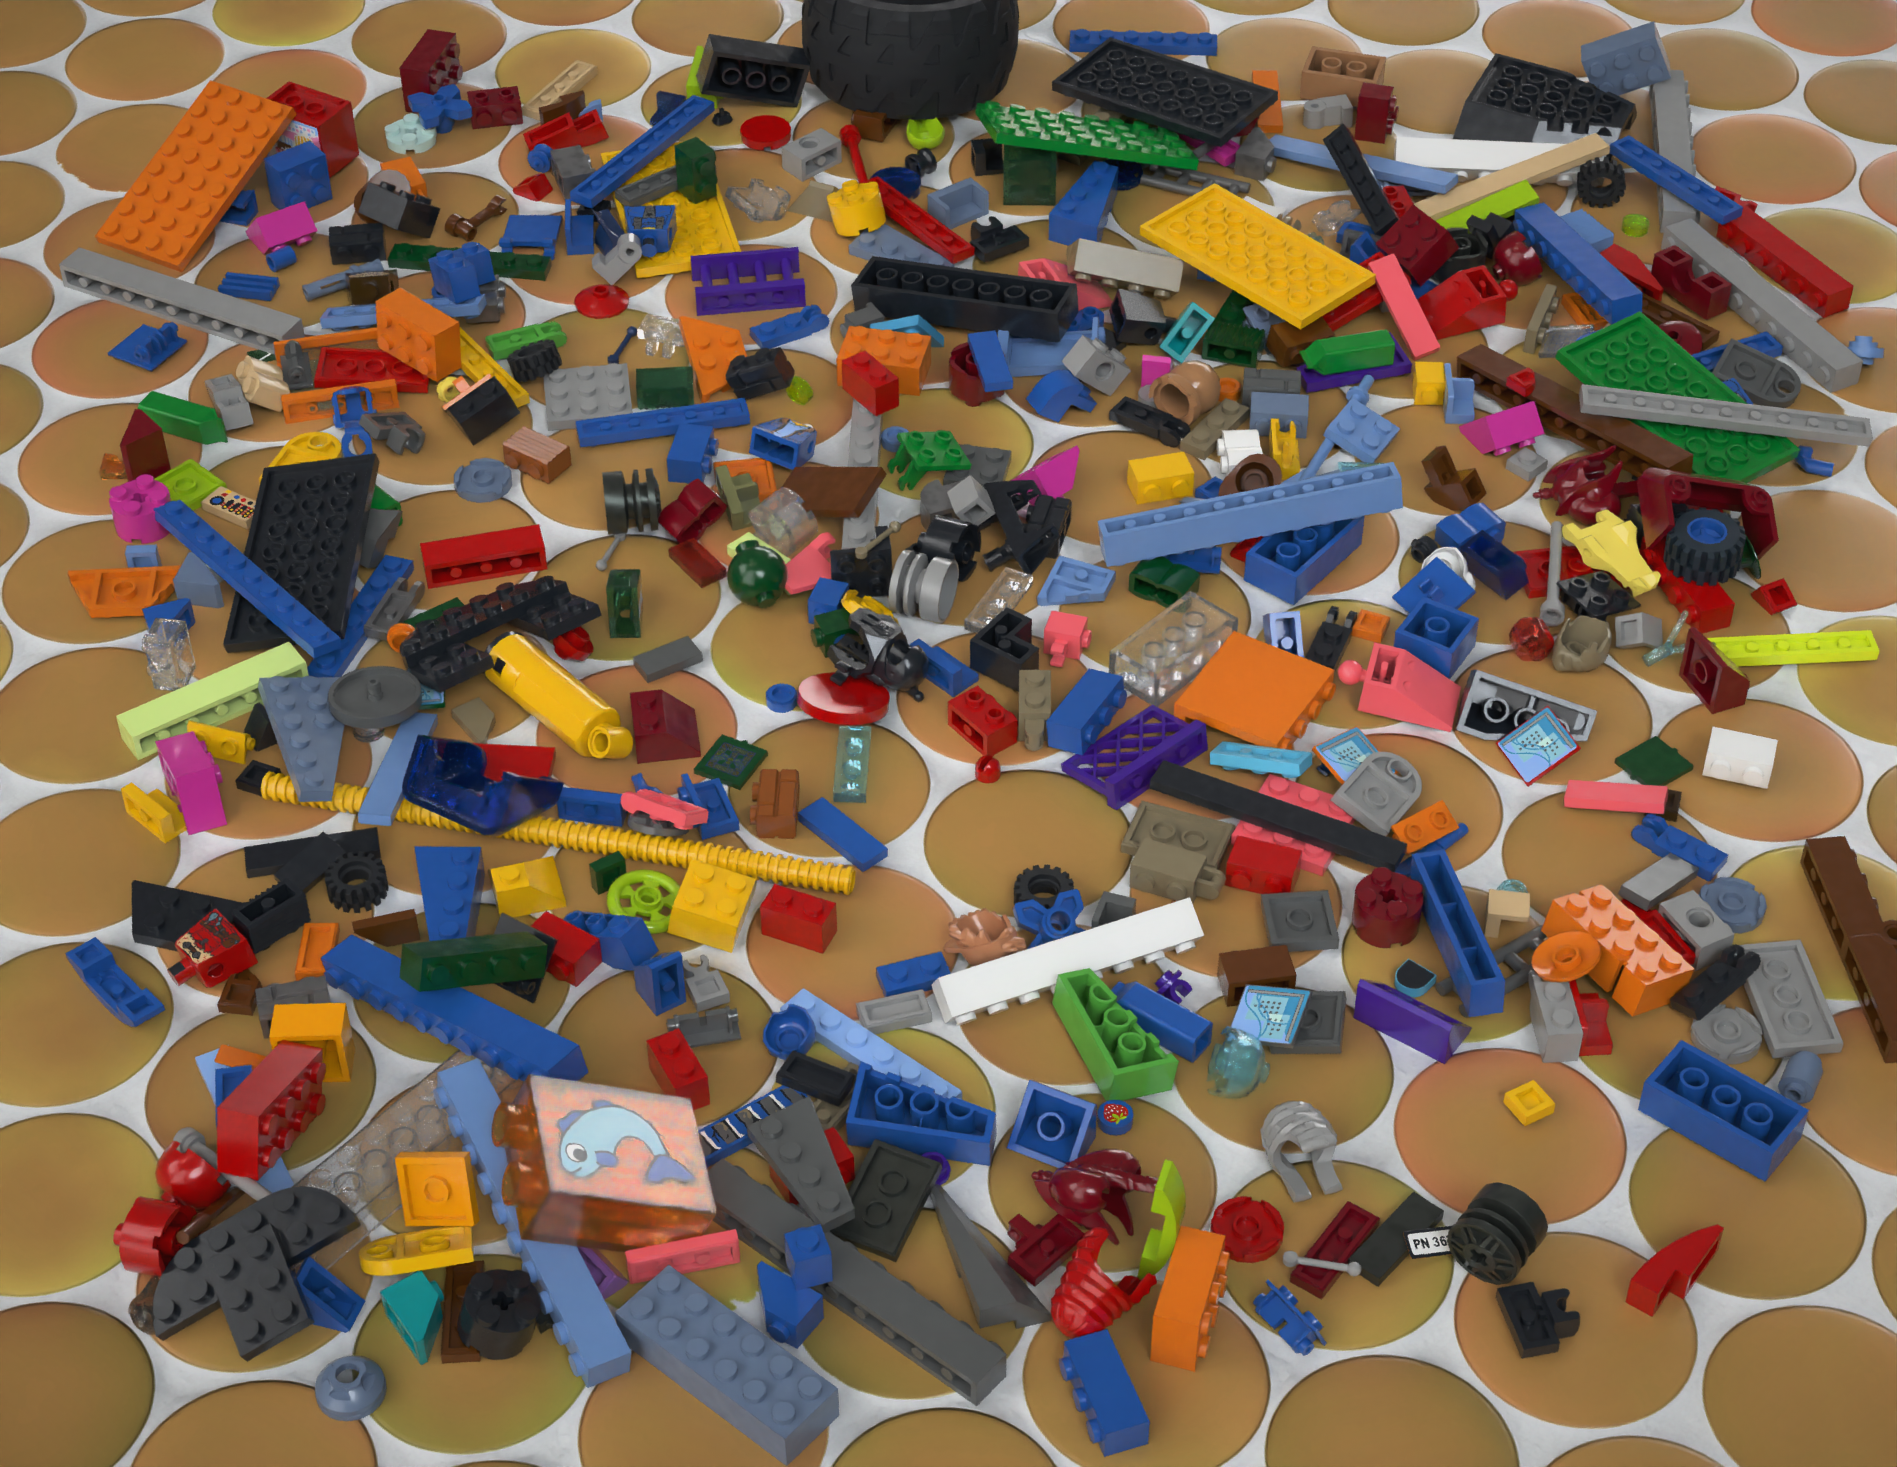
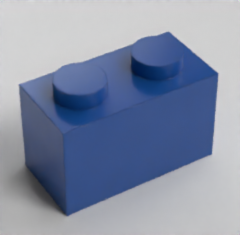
(691, 453)

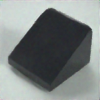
(260, 728)

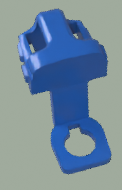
(351, 419)

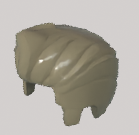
(1582, 644)

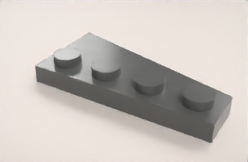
(803, 1160)

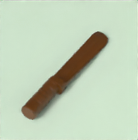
(203, 1219)

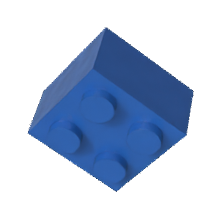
(298, 176)
(1438, 635)

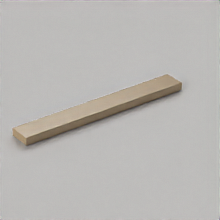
(1532, 170)

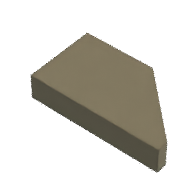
(475, 719)

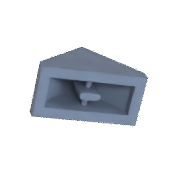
(197, 583)

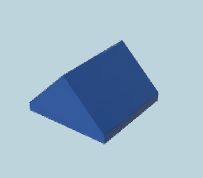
(1053, 1125)

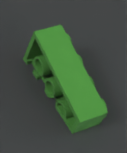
(1111, 1043)

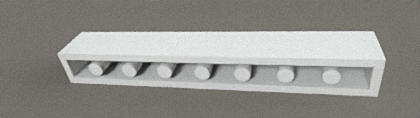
(1478, 158)
(1036, 969)

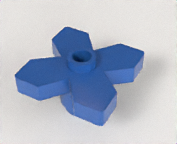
(441, 108)
(1040, 921)

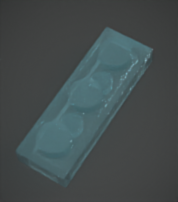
(852, 764)

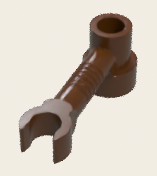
(466, 228)

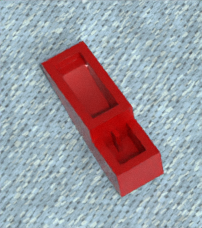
(566, 132)
(1673, 1269)

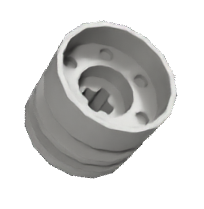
(923, 586)

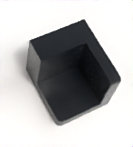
(986, 157)

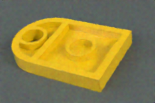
(305, 449)
(418, 1251)

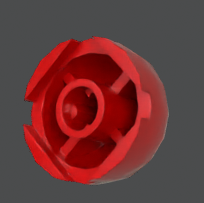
(188, 1178)

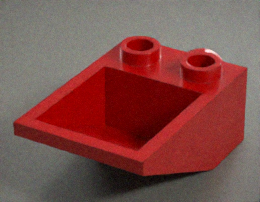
(1467, 302)

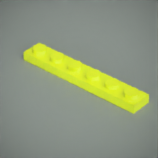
(1799, 648)

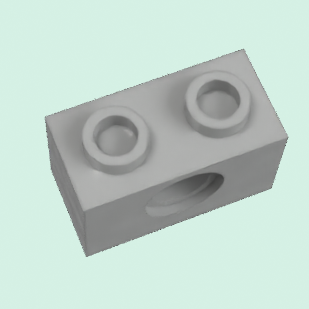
(811, 154)
(1097, 365)
(1698, 927)

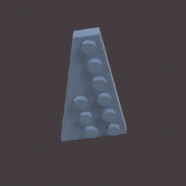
(305, 732)

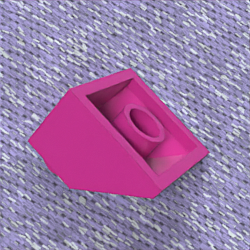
(1054, 474)

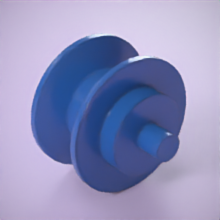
(540, 158)

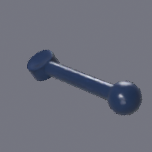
(631, 332)

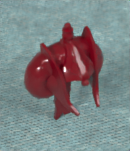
(1585, 489)
(1095, 1184)

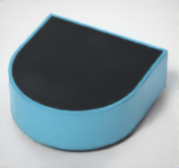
(1413, 979)

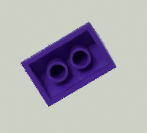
(1408, 1020)

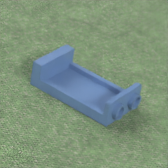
(1041, 357)

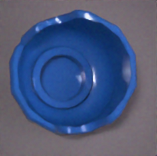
(789, 1031)

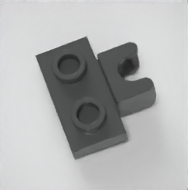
(397, 428)

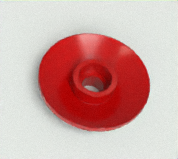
(601, 301)

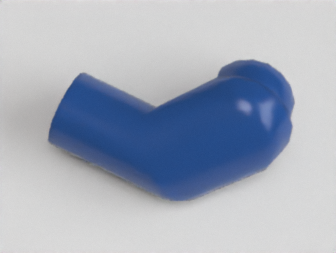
(1811, 465)

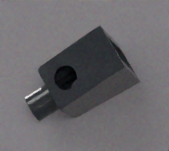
(1138, 318)

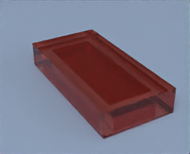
(697, 562)

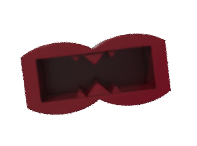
(692, 512)

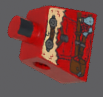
(211, 952)

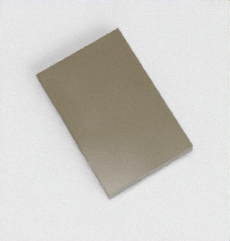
(1179, 830)

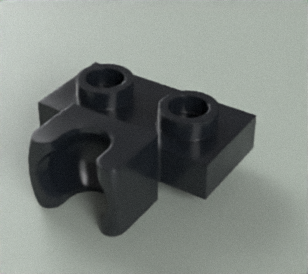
(994, 241)
(1536, 1320)

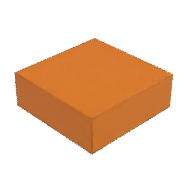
(1371, 626)

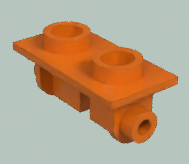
(1425, 827)

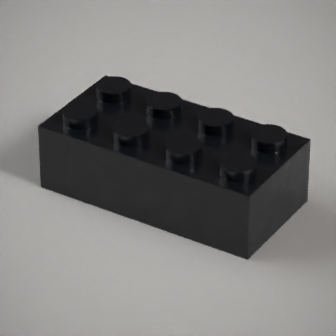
(752, 70)

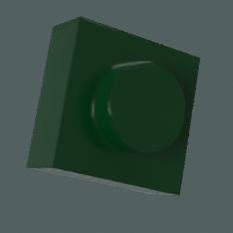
(606, 871)

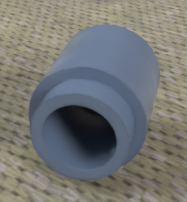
(1801, 1077)

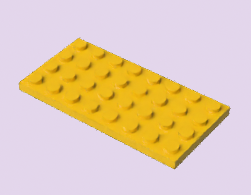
(700, 227)
(1257, 255)

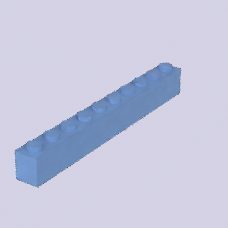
(1250, 514)
(557, 1270)

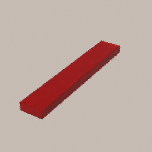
(922, 224)

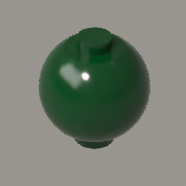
(757, 574)

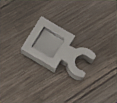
(705, 986)

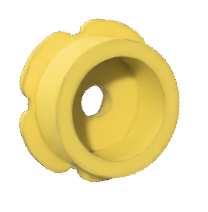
(442, 389)

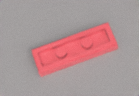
(1616, 796)
(683, 1255)

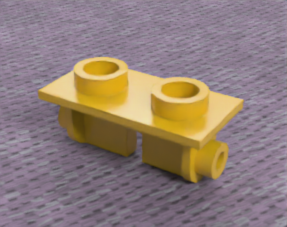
(223, 742)

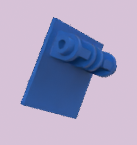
(149, 346)

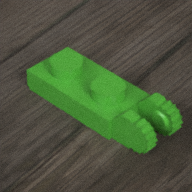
(504, 343)

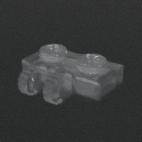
(662, 330)

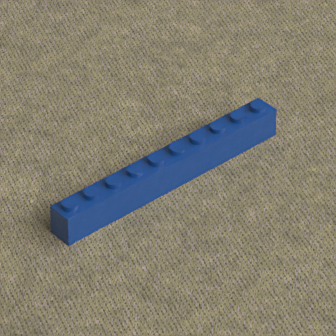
(453, 1015)

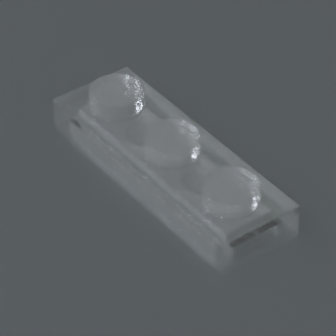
(1003, 593)

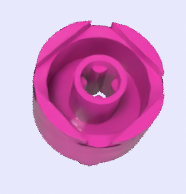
(133, 509)

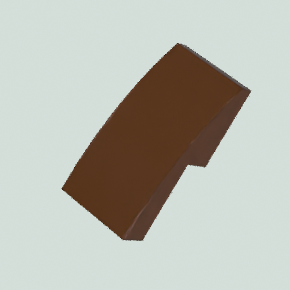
(572, 103)

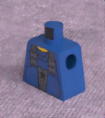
(653, 226)

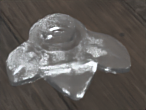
(1330, 221)

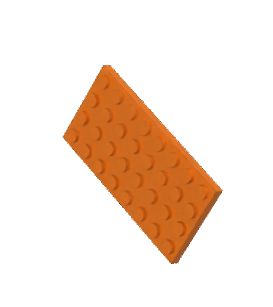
(195, 176)

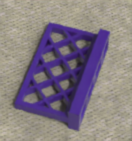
(1134, 779)

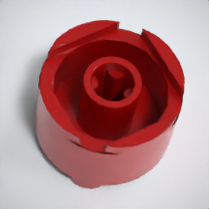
(149, 1234)

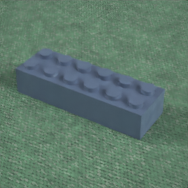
(728, 1364)

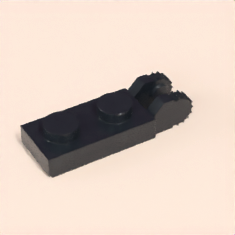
(1149, 421)
(1331, 639)
(1716, 982)

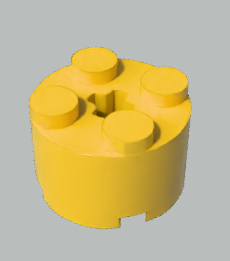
(856, 208)

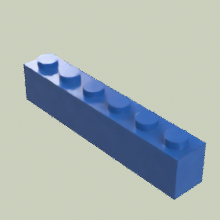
(1458, 935)

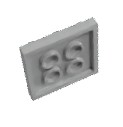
(586, 394)

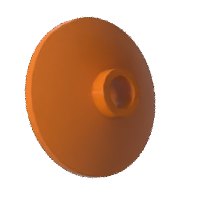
(1566, 956)

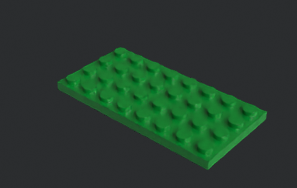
(1085, 135)
(1645, 359)

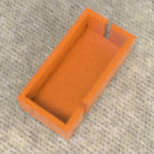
(1651, 966)

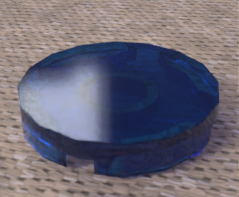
(901, 179)

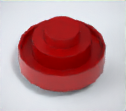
(573, 645)

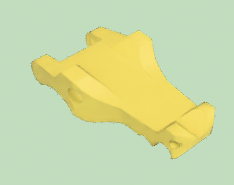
(1613, 548)

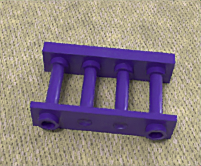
(751, 296)

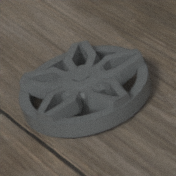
(642, 823)

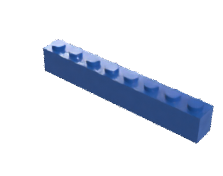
(1578, 263)

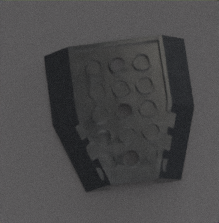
(1540, 105)

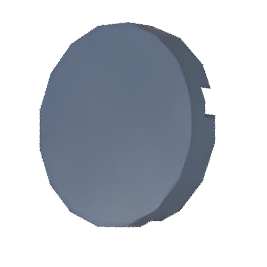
(483, 480)
(1735, 903)

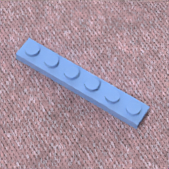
(858, 1044)

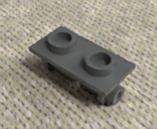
(296, 367)
(714, 1028)

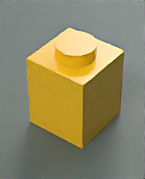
(1428, 383)

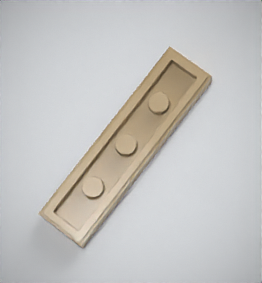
(568, 82)

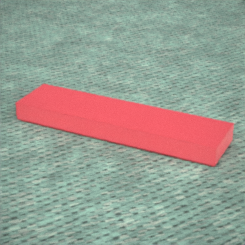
(1404, 307)

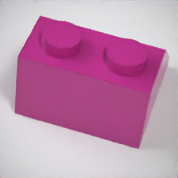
(282, 228)
(1504, 428)

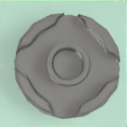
(1728, 1034)

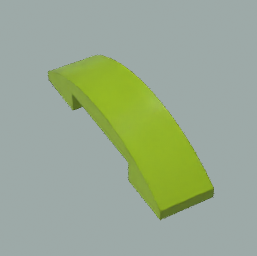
(1171, 1202)

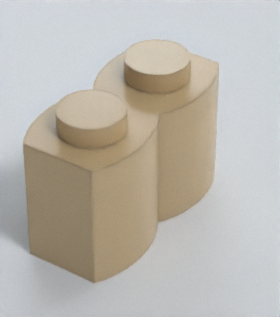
(262, 383)

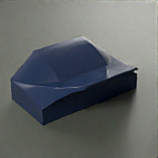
(607, 231)

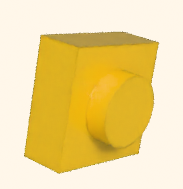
(1529, 1103)

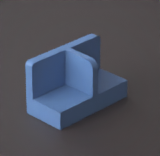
(1458, 398)

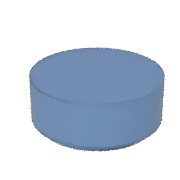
(889, 438)

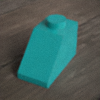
(1186, 331)
(415, 1312)

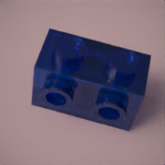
(1495, 564)

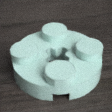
(409, 135)

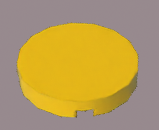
(852, 602)

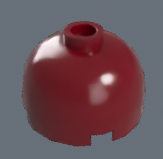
(1516, 261)

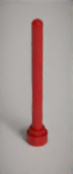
(850, 138)

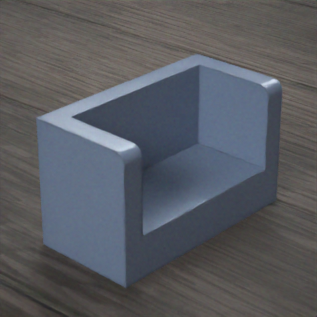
(959, 203)

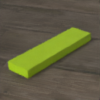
(1500, 203)

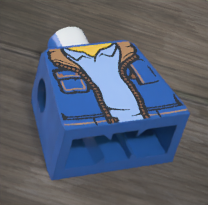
(783, 442)

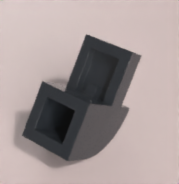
(1492, 229)

